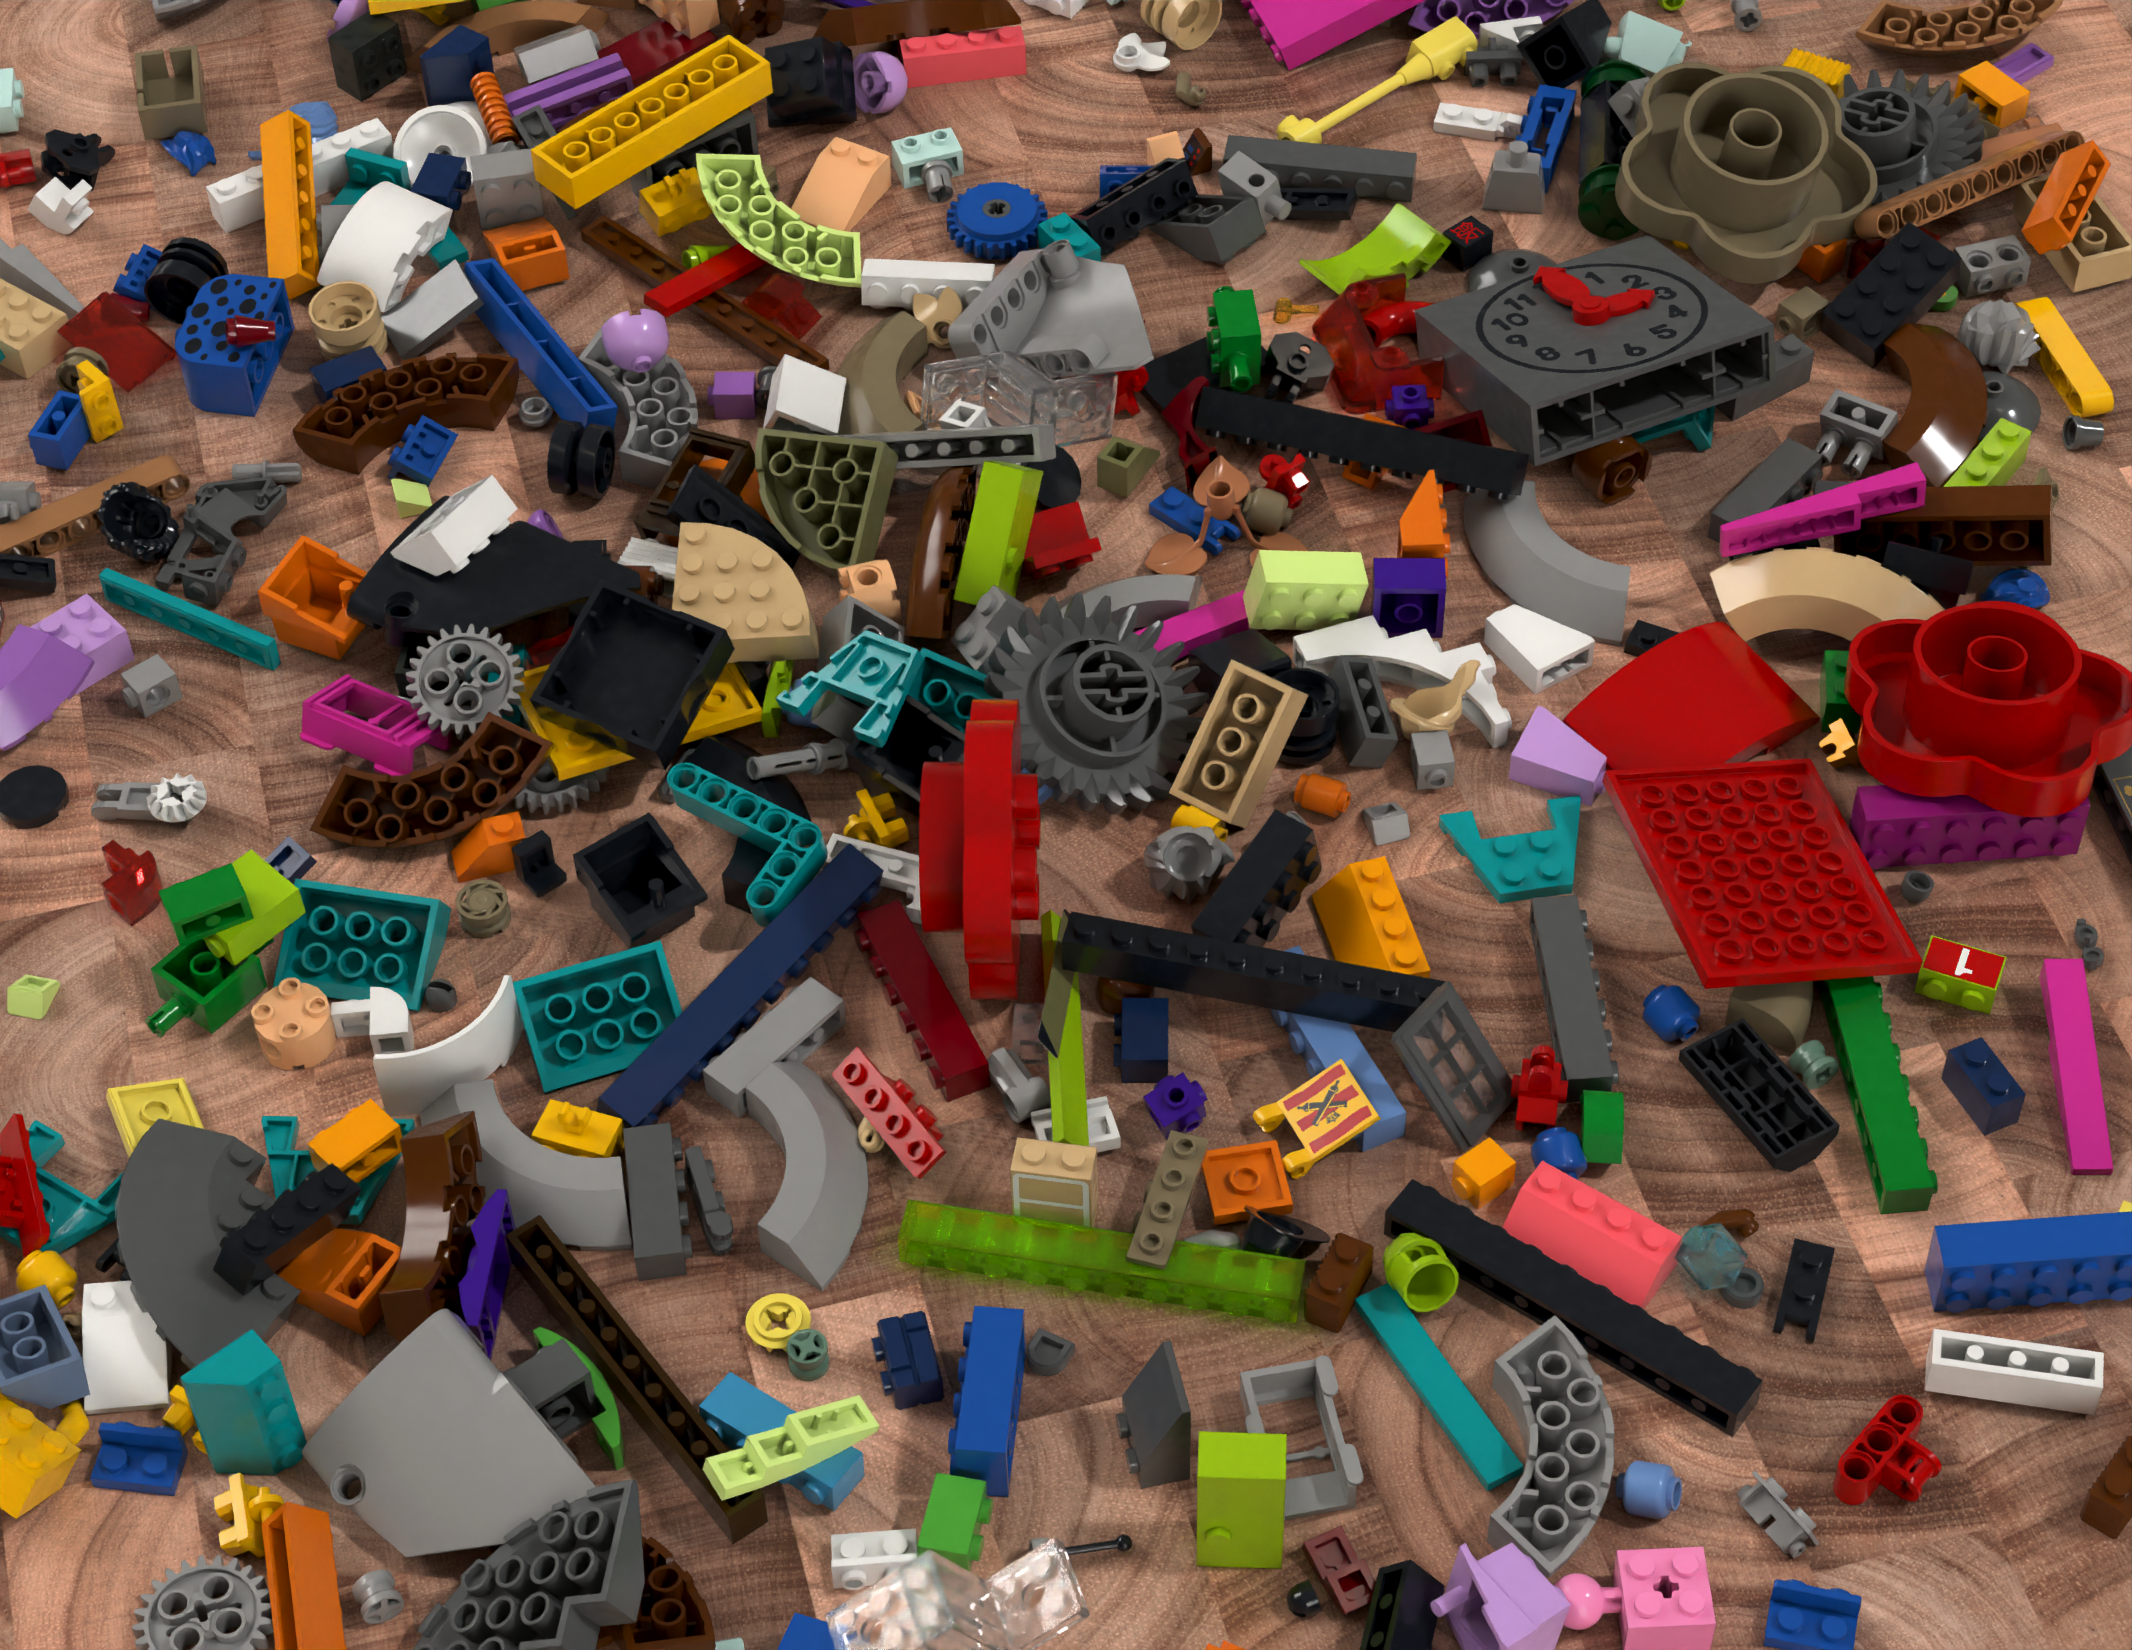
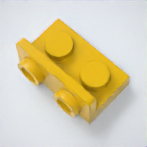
(98, 402)

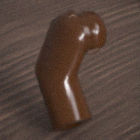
(1740, 1219)

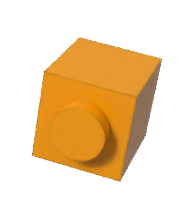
(1483, 1173)

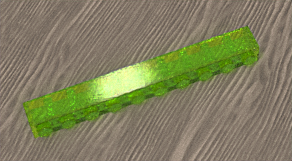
(1097, 1262)

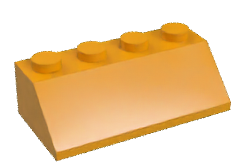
(1369, 920)

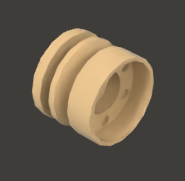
(1183, 21)
(347, 320)

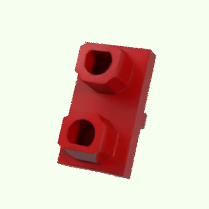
(16, 168)
(1127, 382)
(1285, 477)

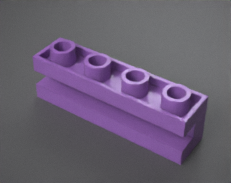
(574, 91)

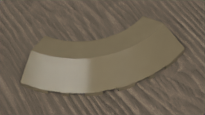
(875, 374)

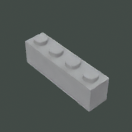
(783, 1034)

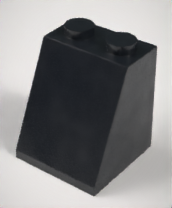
(1568, 45)
(1244, 647)

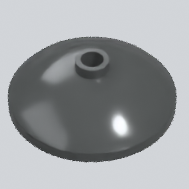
(1505, 266)
(2010, 400)

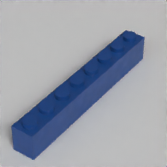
(538, 347)

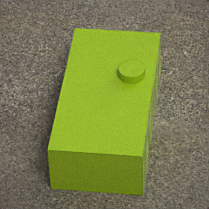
(998, 530)
(1241, 1499)

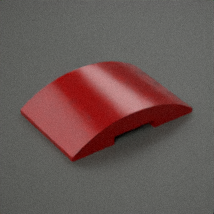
(1691, 704)

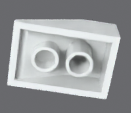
(122, 1352)

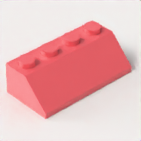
(963, 56)
(1593, 1234)

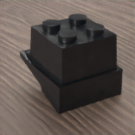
(811, 83)
(1930, 570)
(898, 765)
(638, 882)

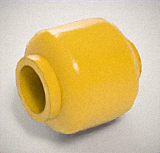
(50, 1270)

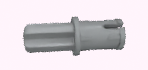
(278, 471)

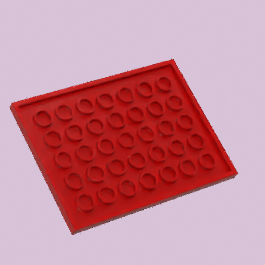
(1760, 873)

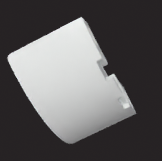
(382, 241)
(420, 1076)

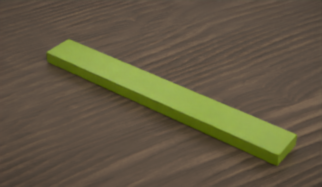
(1067, 1070)

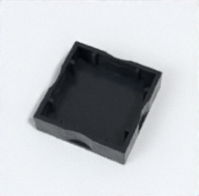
(632, 674)

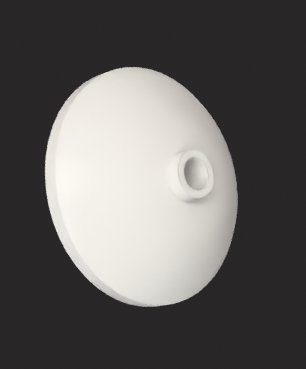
(438, 131)

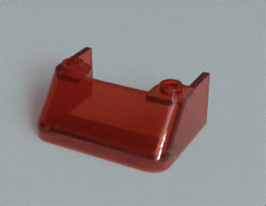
(1361, 371)

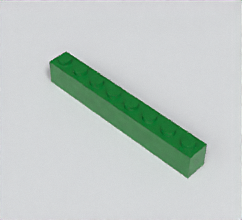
(1878, 1094)

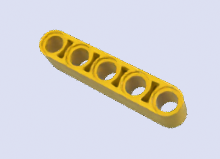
(2067, 362)

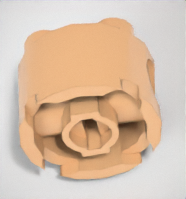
(872, 585)
(294, 1025)

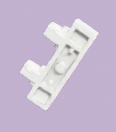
(899, 868)

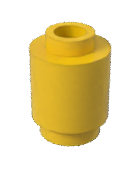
(1196, 817)

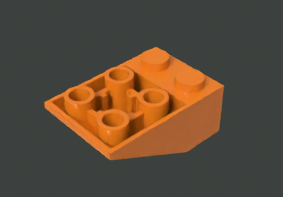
(529, 252)
(1423, 524)
(344, 1276)

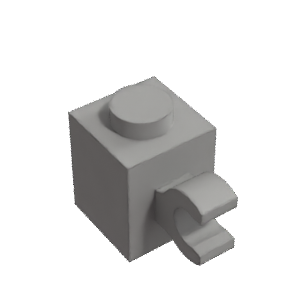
(18, 499)

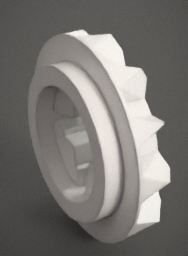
(172, 810)

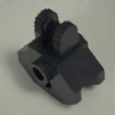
(74, 156)
(1295, 369)

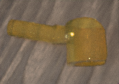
(1285, 309)

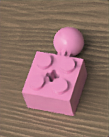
(1658, 1598)

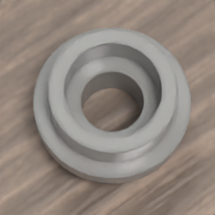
(535, 412)

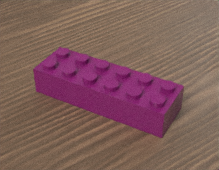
(1952, 829)

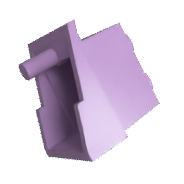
(1501, 1602)

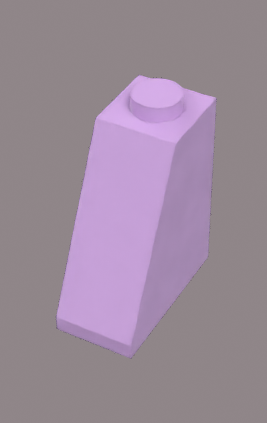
(1557, 759)

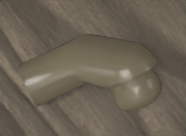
(1186, 93)

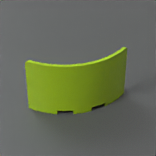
(1395, 247)

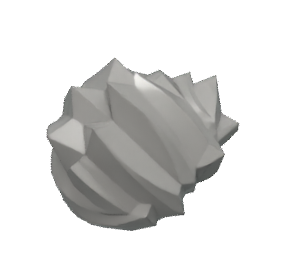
(1999, 334)
(1186, 861)

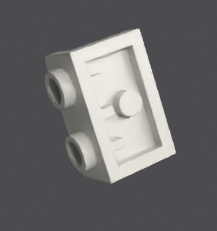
(870, 1556)

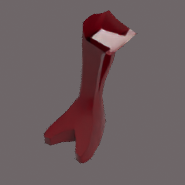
(1181, 419)

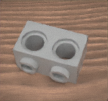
(1992, 265)

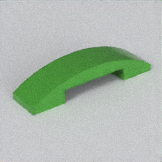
(607, 1423)

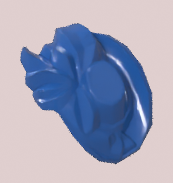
(190, 150)
(2019, 587)

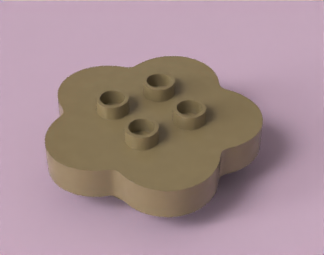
(1743, 167)

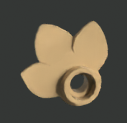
(937, 314)

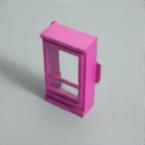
(390, 749)

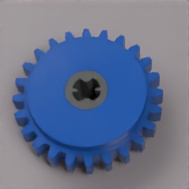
(996, 220)

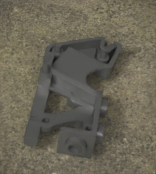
(212, 519)

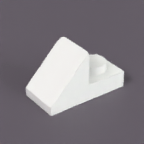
(1509, 32)

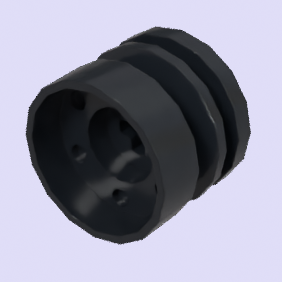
(180, 274)
(1316, 725)

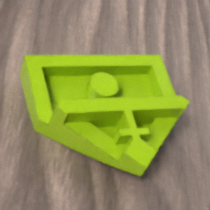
(778, 681)

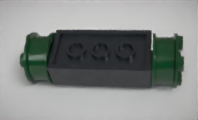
(1601, 150)

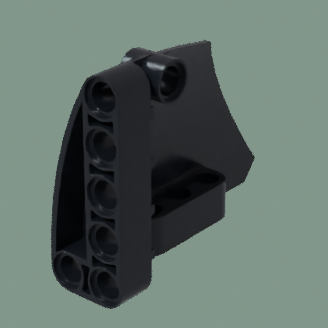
(507, 581)

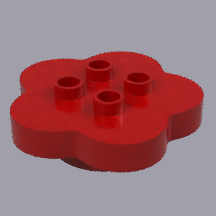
(1987, 707)
(982, 848)

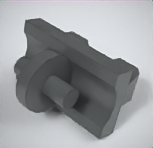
(1493, 61)

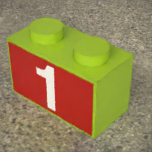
(1960, 974)

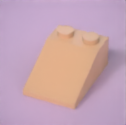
(843, 185)

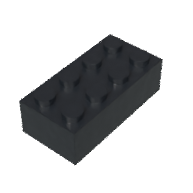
(1889, 292)
(1262, 884)

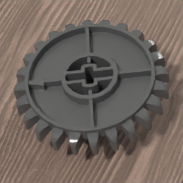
(1908, 132)
(1096, 704)

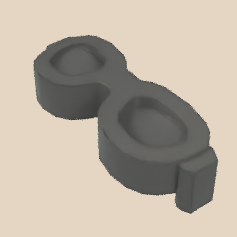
(2086, 939)

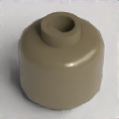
(1266, 511)

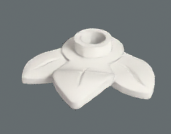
(1135, 55)

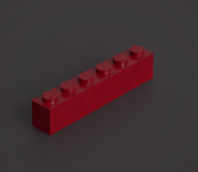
(923, 1001)

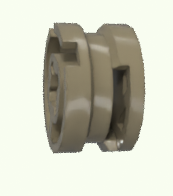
(67, 373)
(483, 909)

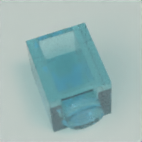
(1711, 1256)

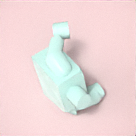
(1645, 44)

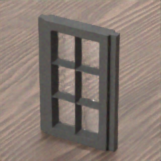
(1454, 1066)

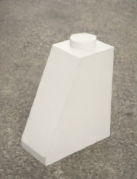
(1537, 647)

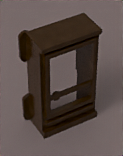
(697, 445)

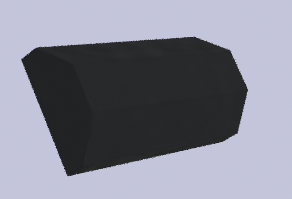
(1761, 1095)

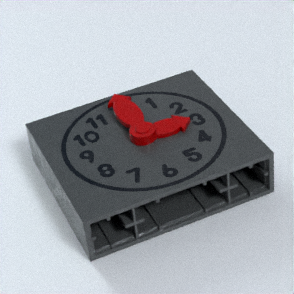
(1597, 348)

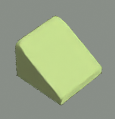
(410, 497)
(31, 996)

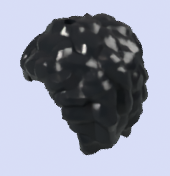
(137, 522)

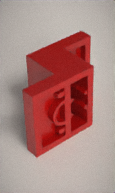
(1058, 539)

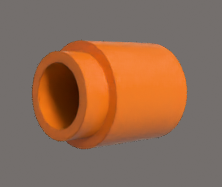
(1322, 794)

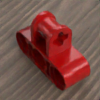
(1894, 1465)

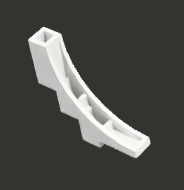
(1411, 662)

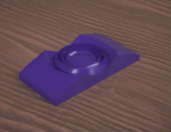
(488, 1270)

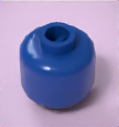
(1671, 1013)
(1560, 1150)

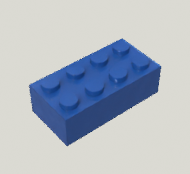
(988, 1397)

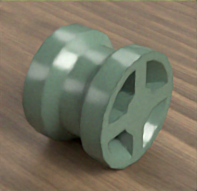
(1813, 1064)
(803, 1345)

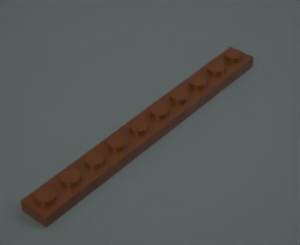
(716, 308)

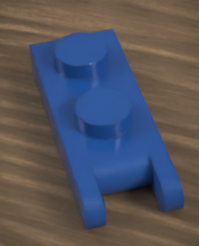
(1186, 517)

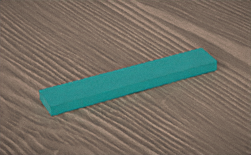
(190, 619)
(1439, 1387)

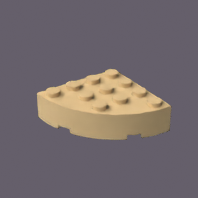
(746, 591)

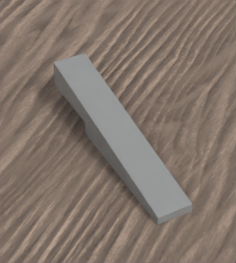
(27, 273)

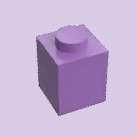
(733, 395)

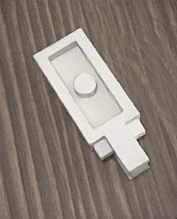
(1476, 122)

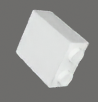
(804, 398)

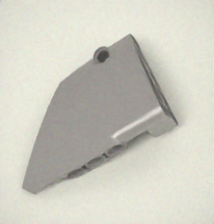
(1075, 305)
(443, 1447)

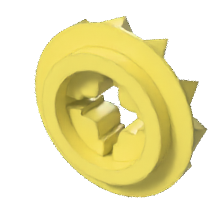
(776, 1307)

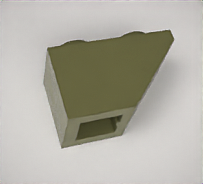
(1124, 465)

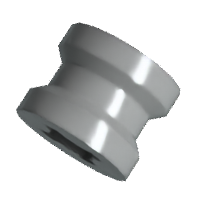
(378, 1596)

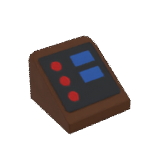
(1198, 153)

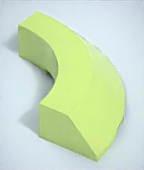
(769, 228)

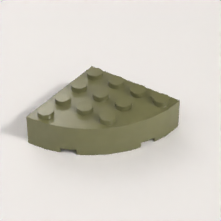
(825, 493)

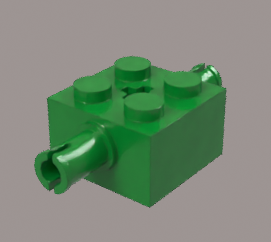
(1234, 338)
(203, 987)

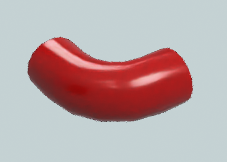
(1393, 320)

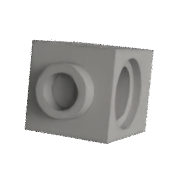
(150, 686)
(1432, 759)

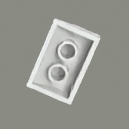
(457, 528)

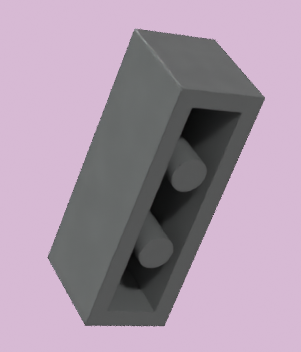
(1792, 370)
(1363, 713)

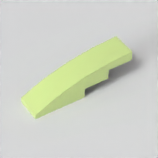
(787, 1450)

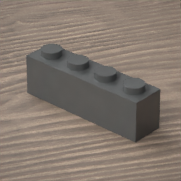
(1775, 482)
(655, 1201)

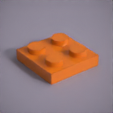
(1244, 1177)

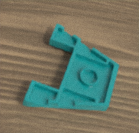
(865, 670)
(1524, 863)
(292, 1165)
(66, 1209)

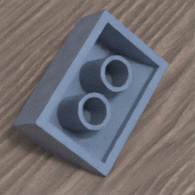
(38, 1352)

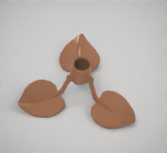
(1219, 492)

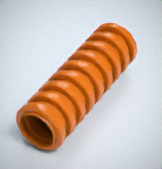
(493, 108)

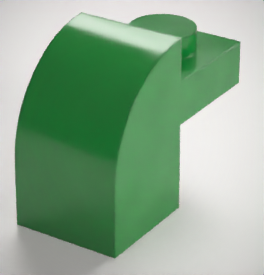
(1602, 1126)

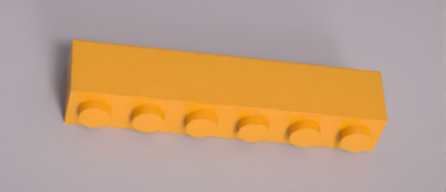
(289, 202)

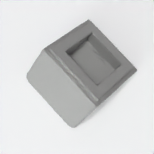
(1386, 823)

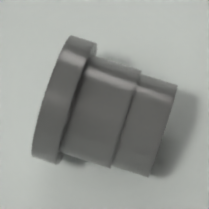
(2082, 432)

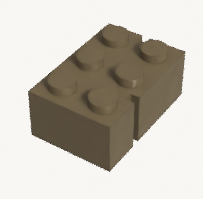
(168, 102)

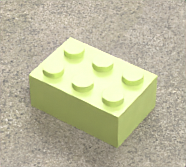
(1304, 589)

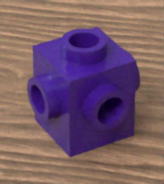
(1409, 406)
(1176, 1104)

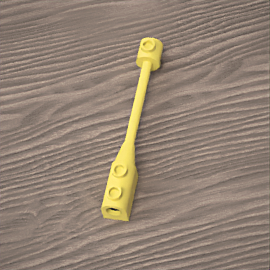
(1428, 57)

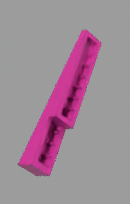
(1826, 512)
(1204, 624)
(2075, 1066)

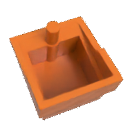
(310, 599)

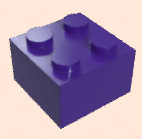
(1409, 595)

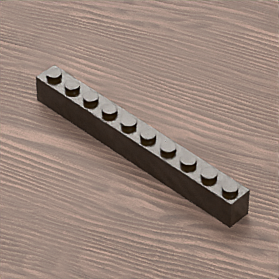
(630, 1372)

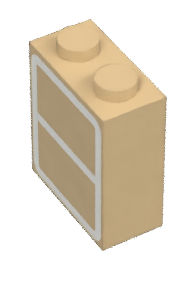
(1054, 1182)

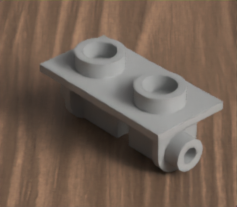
(1790, 1527)

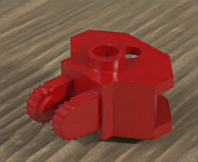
(1539, 1088)

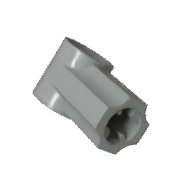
(1018, 1087)

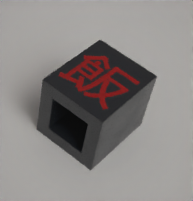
(1469, 243)

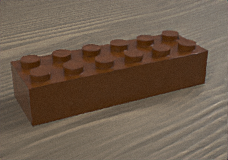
(1976, 522)

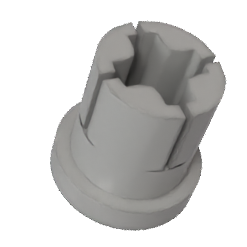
(937, 178)

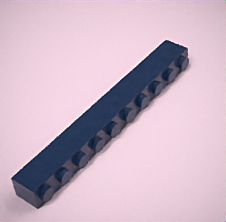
(742, 990)

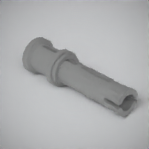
(1746, 14)
(812, 758)

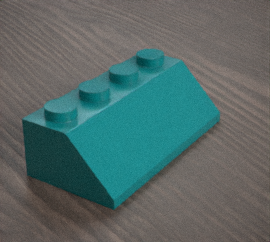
(245, 1409)

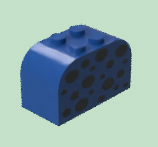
(219, 374)

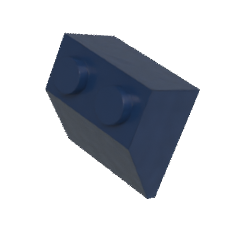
(453, 63)

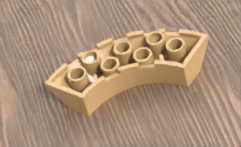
(1814, 592)

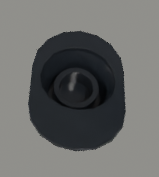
(1278, 1234)

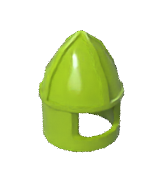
(1420, 1272)

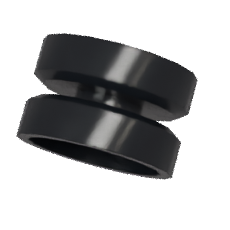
(581, 459)

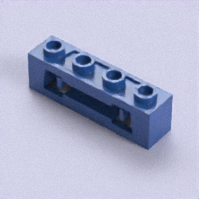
(1556, 109)

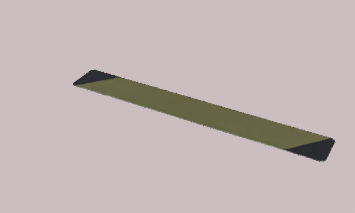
(1056, 997)

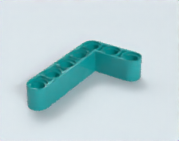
(757, 829)

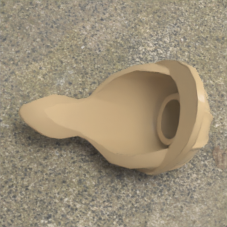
(1435, 706)

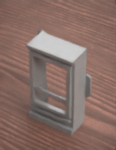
(1299, 1380)

